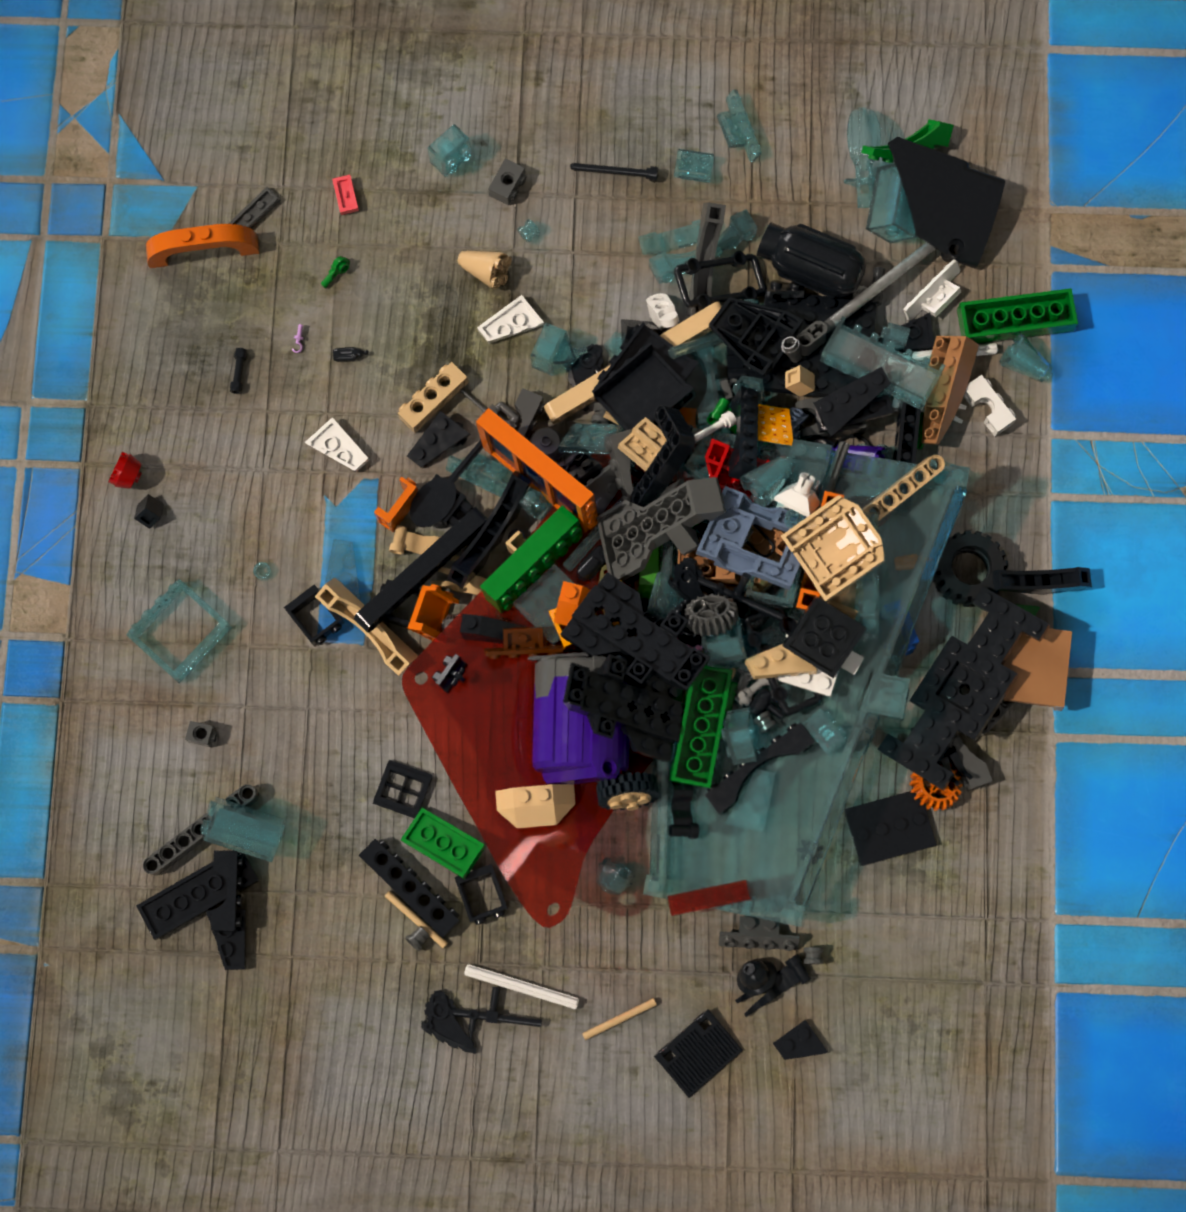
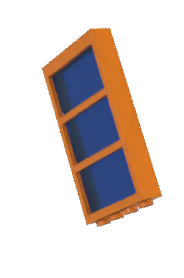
(546, 475)

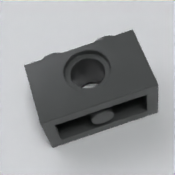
(507, 171)

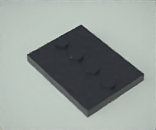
(889, 828)

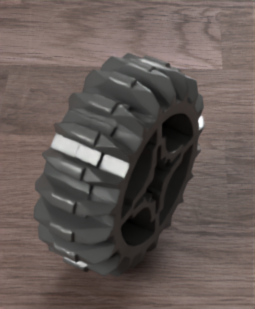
(711, 615)

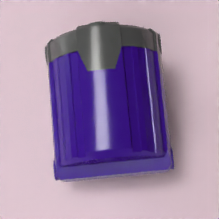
(562, 739)

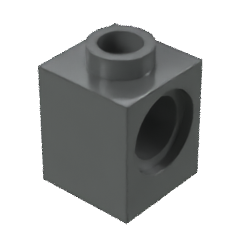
(193, 731)

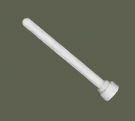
(726, 421)

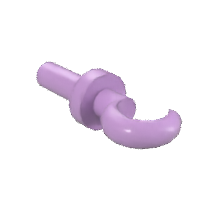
(298, 338)

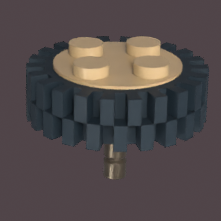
(628, 791)

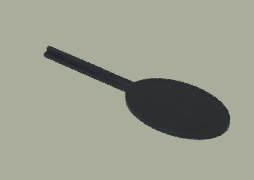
(438, 496)

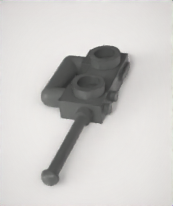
(501, 406)

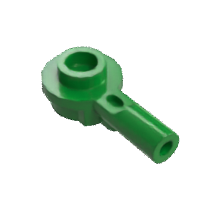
(339, 266)

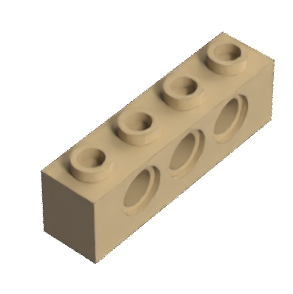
(417, 420)

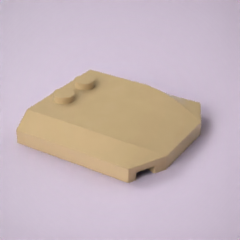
(836, 546)

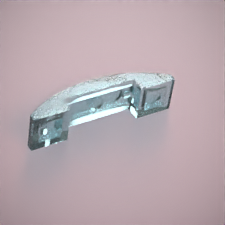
(669, 240)

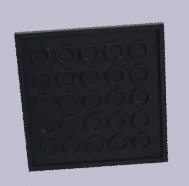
(813, 309)

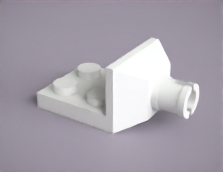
(799, 496)

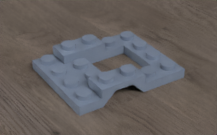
(728, 533)

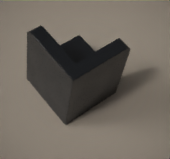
(149, 511)

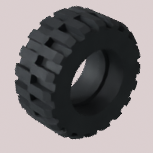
(974, 544)

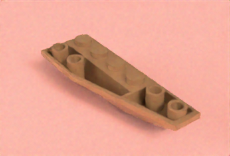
(958, 356)

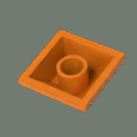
(569, 600)

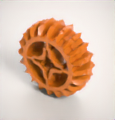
(950, 793)

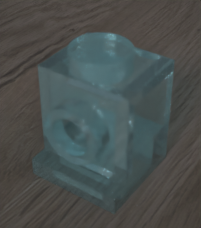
(535, 504)

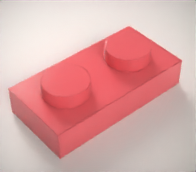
(345, 194)

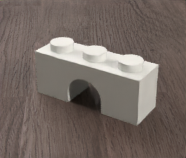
(981, 391)

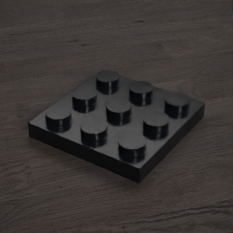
(824, 636)

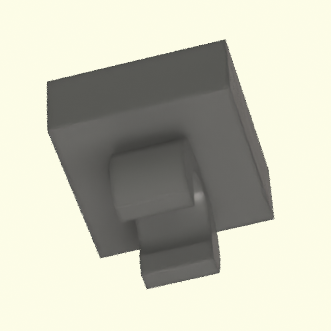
(726, 387)

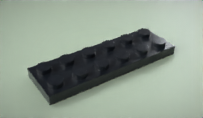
(189, 898)

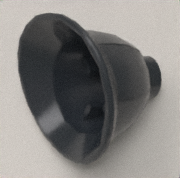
(756, 976)

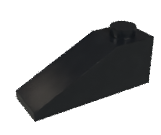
(484, 628)

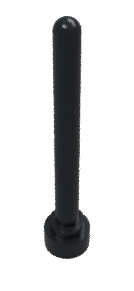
(650, 173)

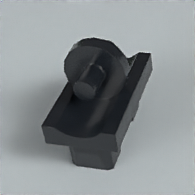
(452, 673)

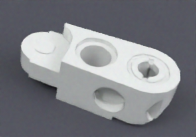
(662, 311)

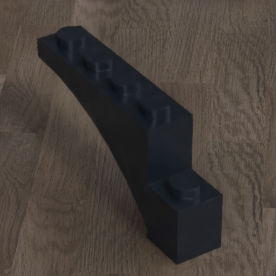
(1042, 581)

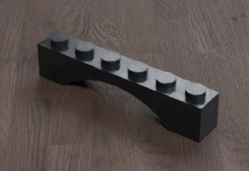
(744, 453)
(726, 794)

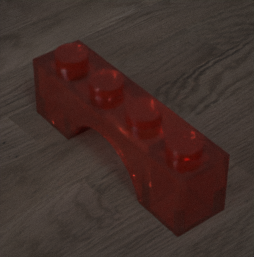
(709, 897)

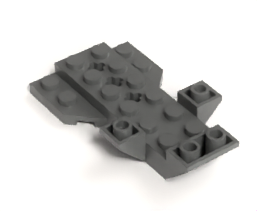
(634, 531)

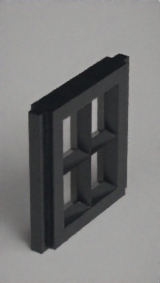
(407, 772)

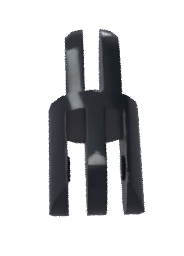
(591, 564)

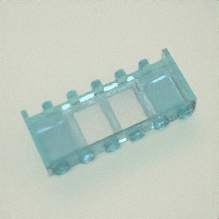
(860, 355)

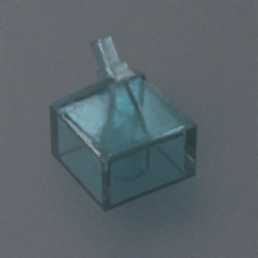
(554, 351)
(726, 649)

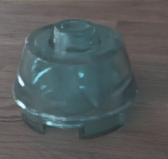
(613, 877)

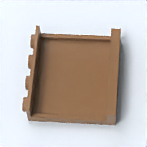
(1040, 669)

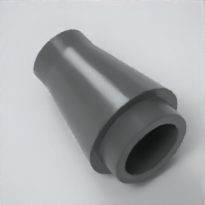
(791, 348)

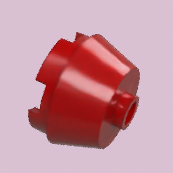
(125, 471)

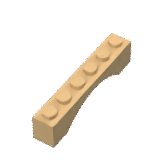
(391, 647)

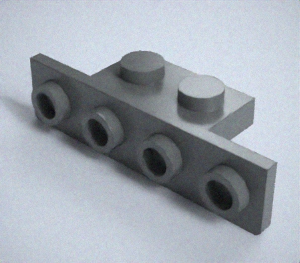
(758, 934)

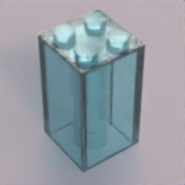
(889, 210)
(242, 829)

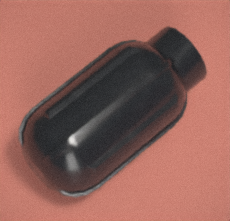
(813, 259)

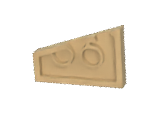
(777, 662)

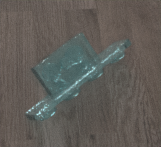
(737, 127)
(482, 473)

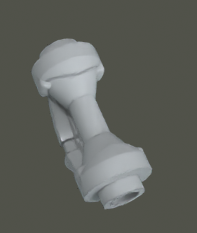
(743, 694)

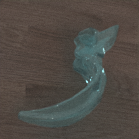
(862, 130)

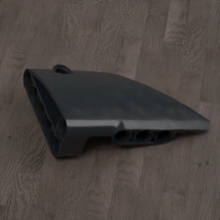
(948, 200)

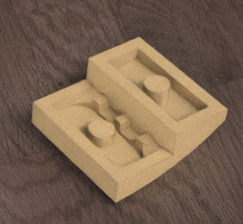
(643, 443)

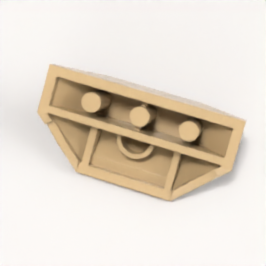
(535, 804)

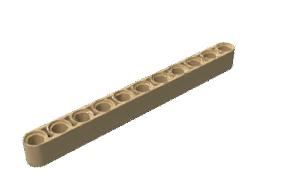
(582, 395)

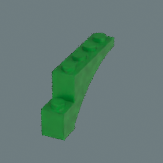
(931, 135)

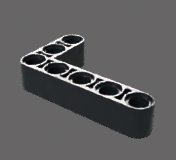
(668, 460)

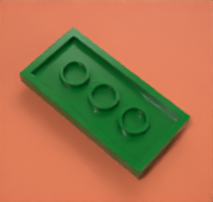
(443, 843)

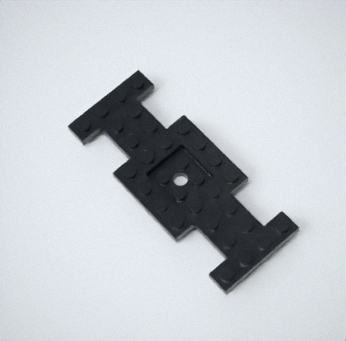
(980, 668)

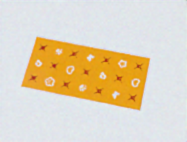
(774, 425)

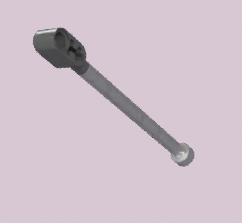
(816, 333)

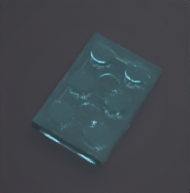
(587, 438)

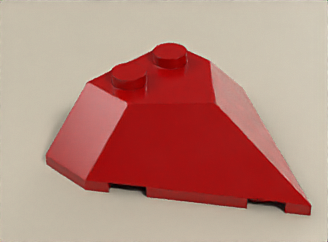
(717, 463)

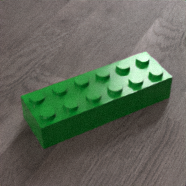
(1018, 314)
(532, 559)
(701, 728)

